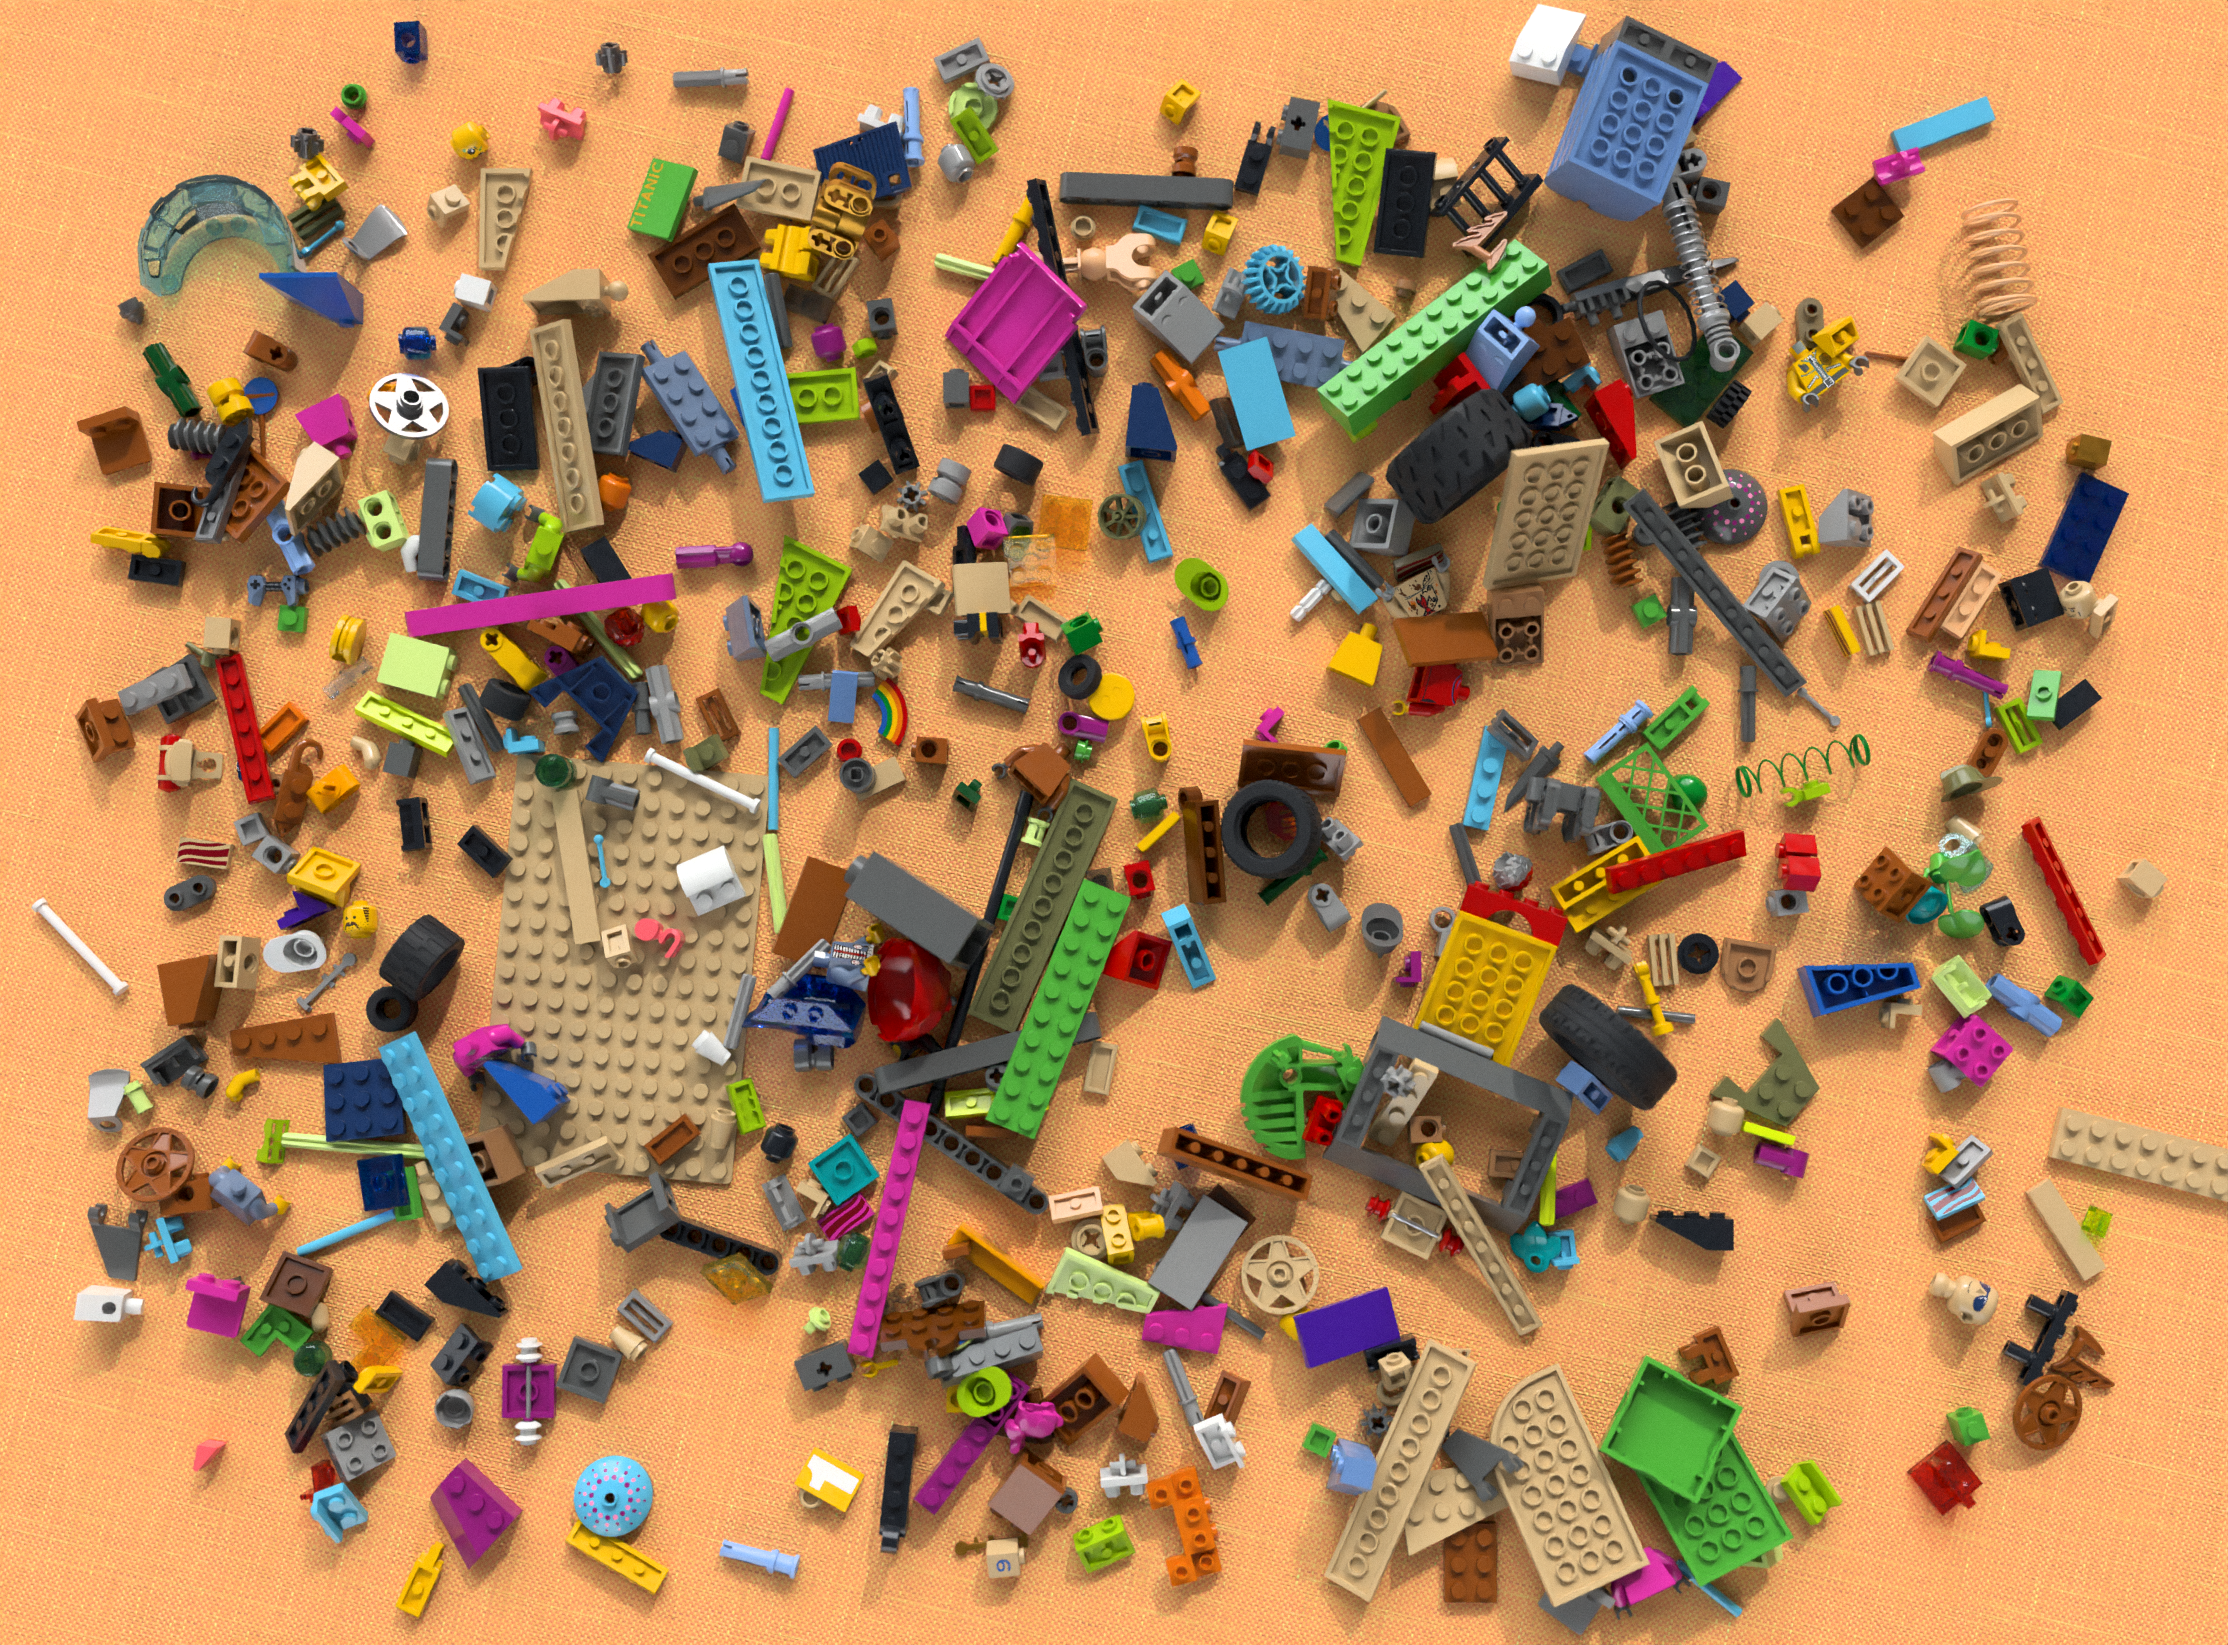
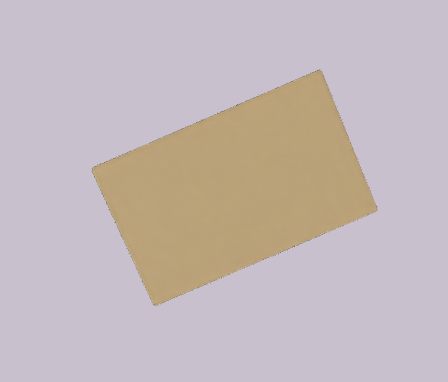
(626, 1032)

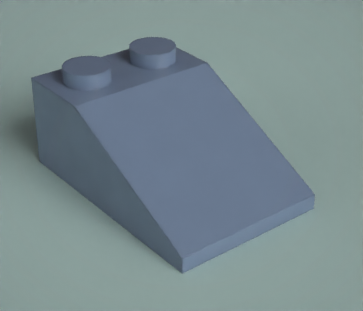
(745, 629)

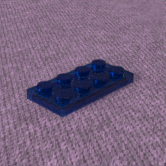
(2083, 528)

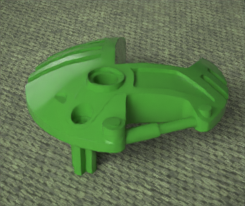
(1276, 1103)

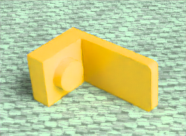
(1117, 1235)

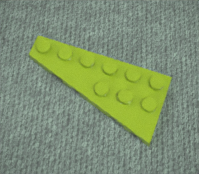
(1357, 163)
(805, 588)

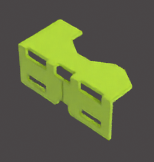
(263, 1153)

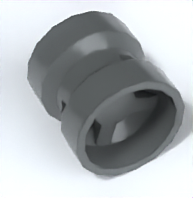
(199, 1081)

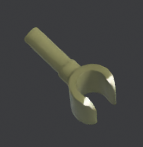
(207, 659)

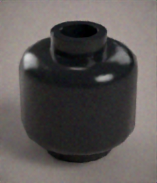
(779, 1143)

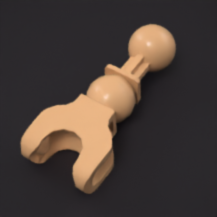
(1116, 262)

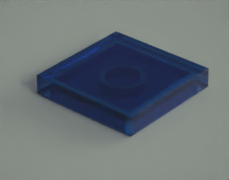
(383, 1182)

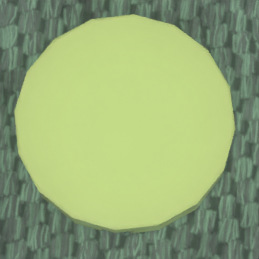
(967, 95)

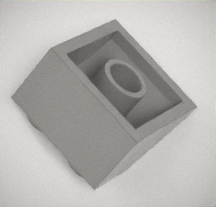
(1382, 527)

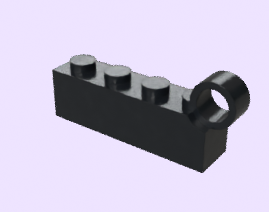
(897, 1486)

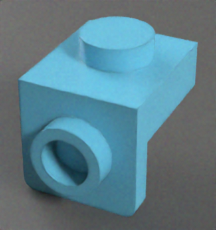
(1567, 1255)

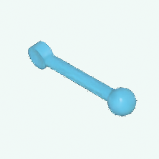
(339, 225)
(1987, 710)
(604, 882)

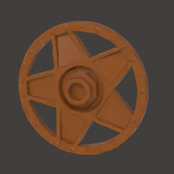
(155, 1165)
(2047, 1412)

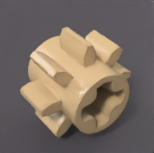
(886, 663)

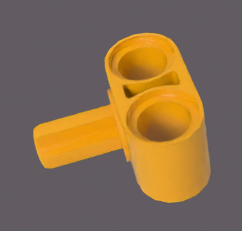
(333, 789)

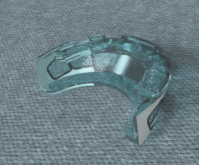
(205, 212)

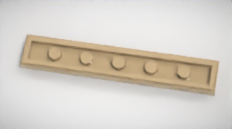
(576, 866)

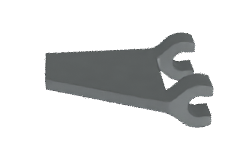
(118, 1244)
(1478, 1458)

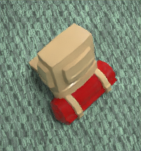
(180, 761)

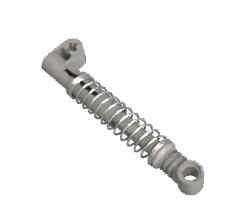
(1679, 210)

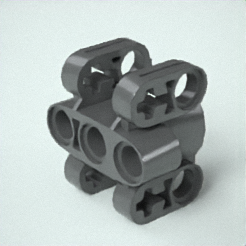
(1550, 796)

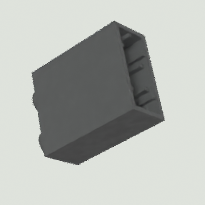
(917, 909)

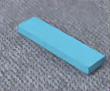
(1944, 125)
(1154, 534)
(1334, 569)

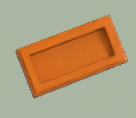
(282, 727)

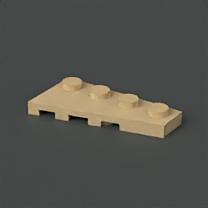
(501, 208)
(898, 604)

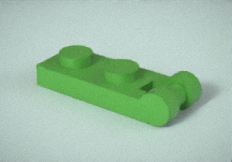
(1674, 719)

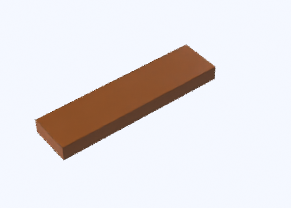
(1944, 594)
(1394, 757)

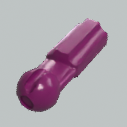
(711, 555)

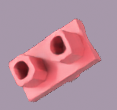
(560, 122)

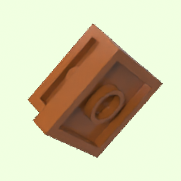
(104, 728)
(1816, 1308)

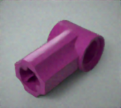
(1086, 727)
(1786, 1160)

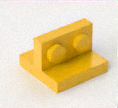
(324, 876)

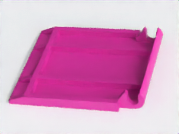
(1016, 322)

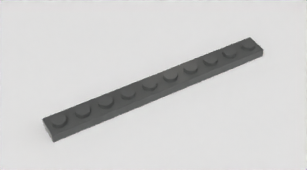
(1714, 592)

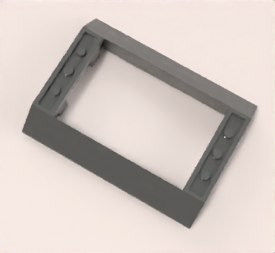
(1546, 1130)

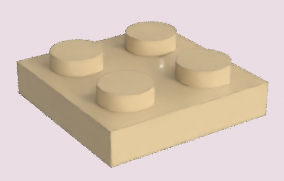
(1930, 371)

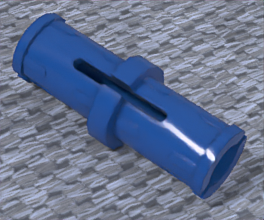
(1186, 642)

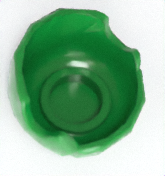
(1694, 790)

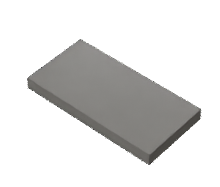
(1197, 1251)

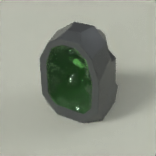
(1017, 525)

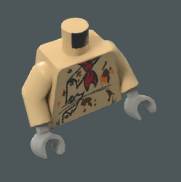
(1420, 595)

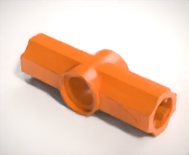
(1180, 385)

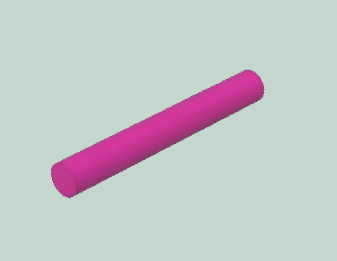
(777, 124)

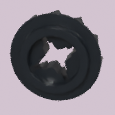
(1706, 961)

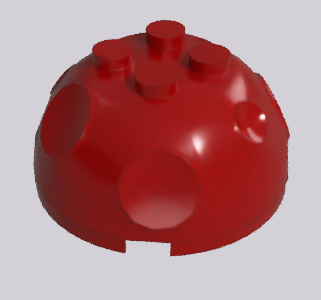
(907, 991)

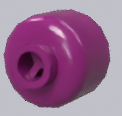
(828, 342)

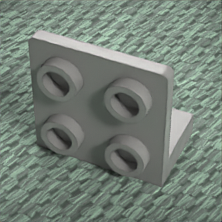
(1779, 602)
(358, 1445)
(1579, 1611)

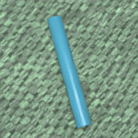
(1712, 1591)

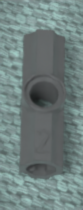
(1681, 617)

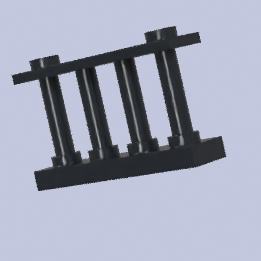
(1510, 202)

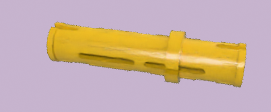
(1020, 222)

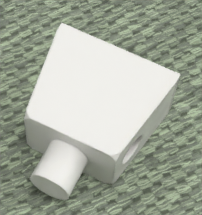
(98, 1302)

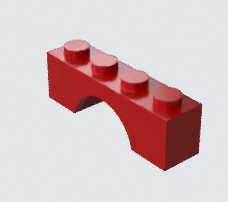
(1545, 923)

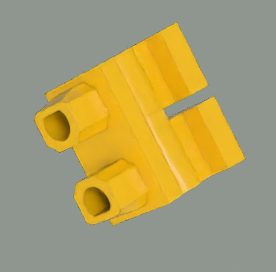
(791, 253)

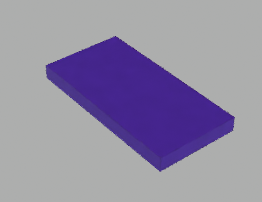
(1346, 1327)

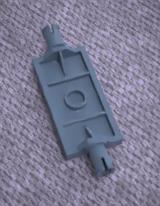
(1298, 355)
(690, 404)

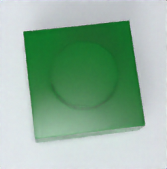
(1006, 907)

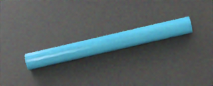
(773, 779)
(346, 1233)

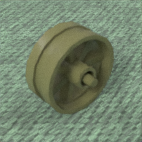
(1122, 516)

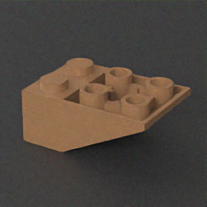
(1517, 624)

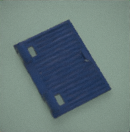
(873, 151)

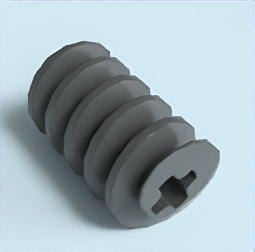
(195, 436)
(1683, 520)
(335, 532)

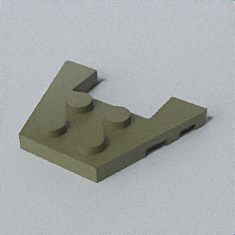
(1783, 1085)

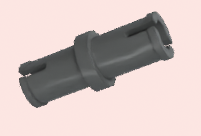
(642, 709)

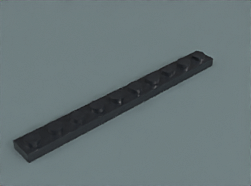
(1072, 350)

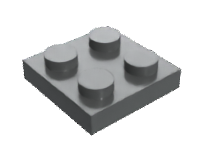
(590, 1369)

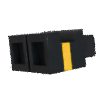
(980, 625)

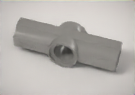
(788, 643)
(664, 704)

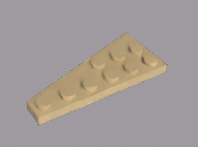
(1447, 1506)

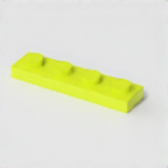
(405, 723)
(969, 1103)

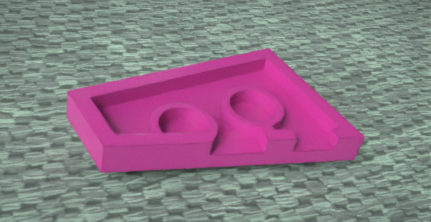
(1187, 1329)

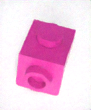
(1268, 720)

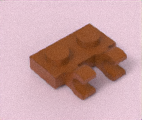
(1715, 1354)

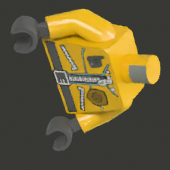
(1818, 372)

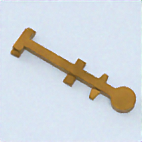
(962, 1547)

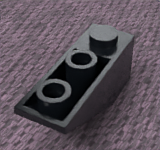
(1709, 1232)
(459, 1288)

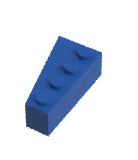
(1846, 986)

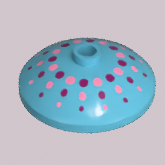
(631, 1490)

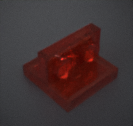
(1945, 1478)

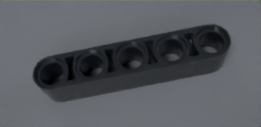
(733, 1244)

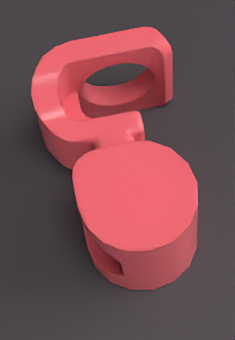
(651, 929)

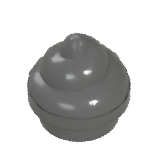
(132, 310)

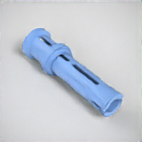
(912, 138)
(1626, 722)
(771, 1560)

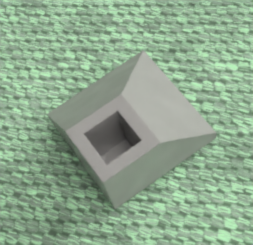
(1847, 520)

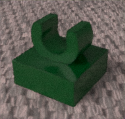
(968, 795)

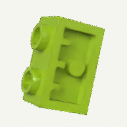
(1810, 1490)
(1103, 1543)

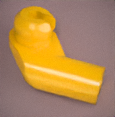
(235, 1087)

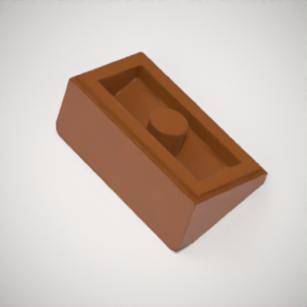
(1228, 1397)

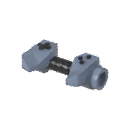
(290, 585)

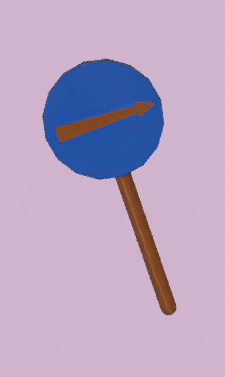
(263, 397)

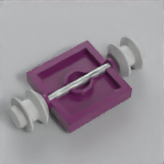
(529, 1390)

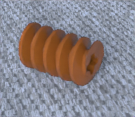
(1621, 561)

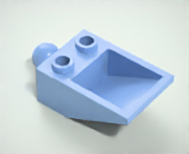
(1500, 354)

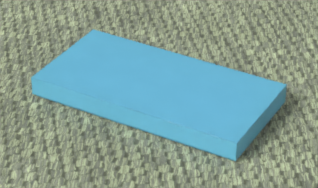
(1256, 393)

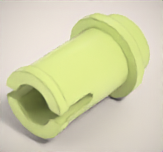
(137, 1097)

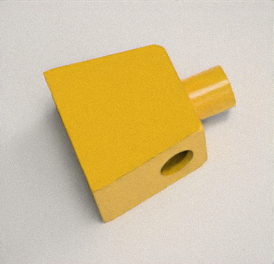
(1358, 656)

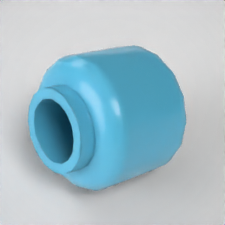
(1531, 402)

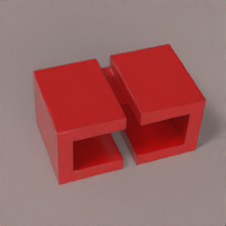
(1795, 865)

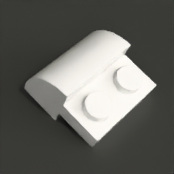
(710, 880)

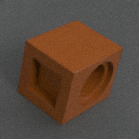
(881, 240)
(939, 758)

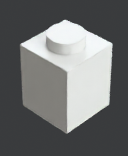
(475, 292)

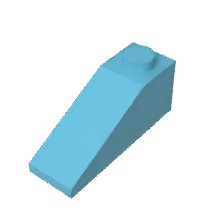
(1188, 946)

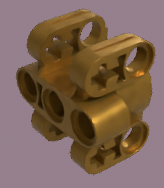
(842, 210)

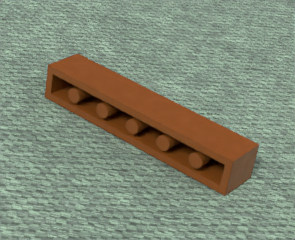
(1234, 1164)

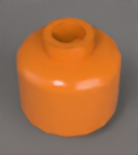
(613, 491)

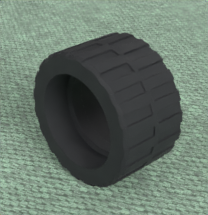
(421, 957)

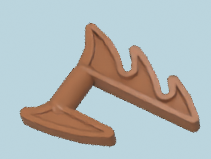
(1478, 237)

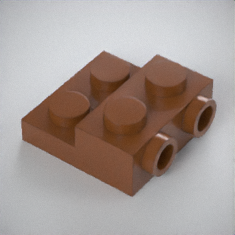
(568, 636)

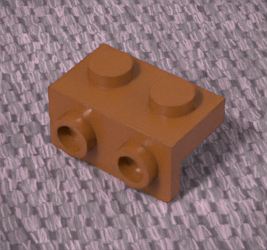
(1321, 293)

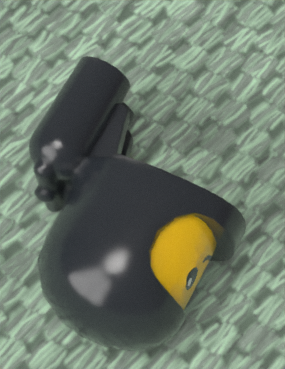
(911, 1048)

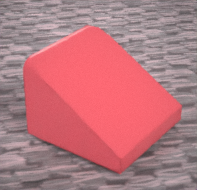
(206, 1453)

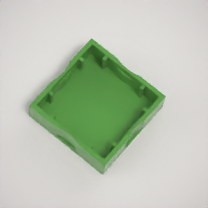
(1669, 1429)

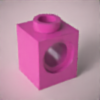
(987, 528)

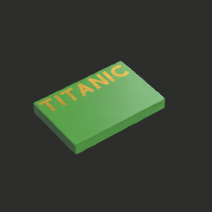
(662, 199)

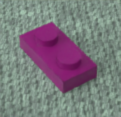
(1574, 1198)

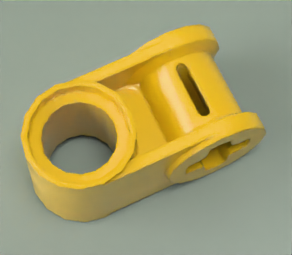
(1157, 735)
(1145, 1225)

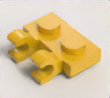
(325, 182)

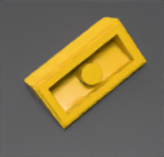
(1837, 336)

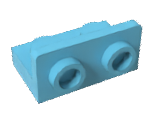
(337, 1510)

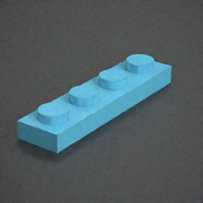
(1484, 782)

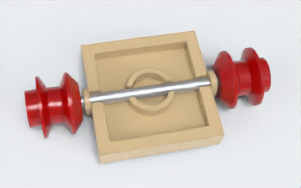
(1414, 1225)

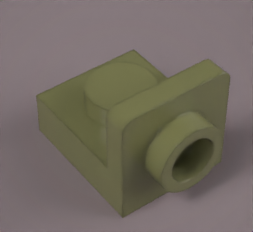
(706, 754)

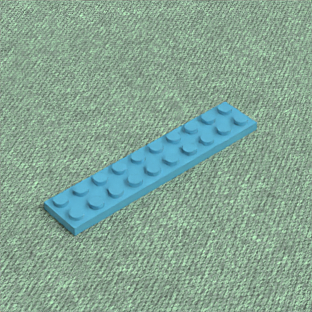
(760, 381)
(450, 1158)

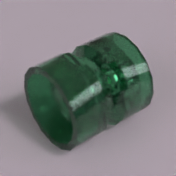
(556, 771)

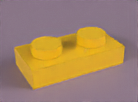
(377, 1379)

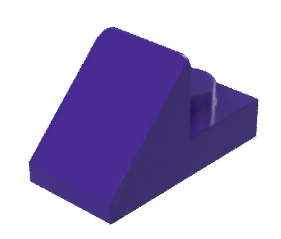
(309, 907)

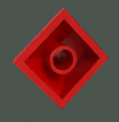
(1138, 959)

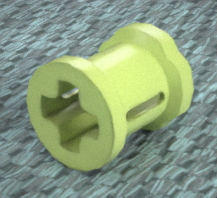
(1035, 832)

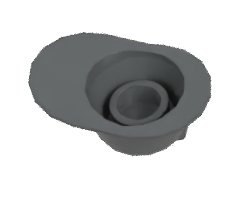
(1381, 928)

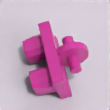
(1898, 166)

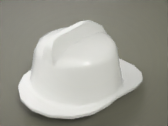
(295, 952)

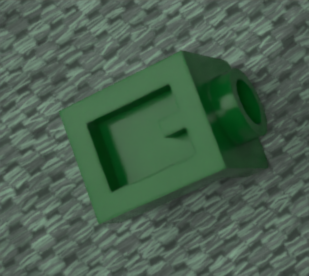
(2069, 995)

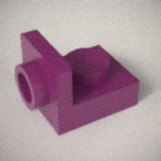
(1412, 965)

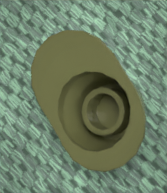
(1964, 781)

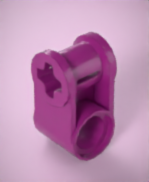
(568, 661)

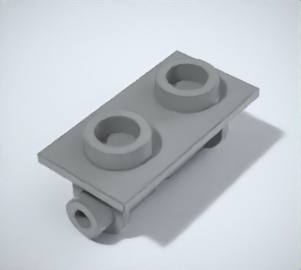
(784, 1202)

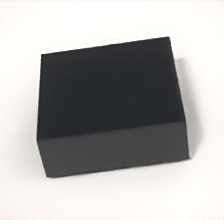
(876, 477)

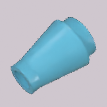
(1623, 1144)

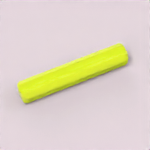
(1548, 1196)

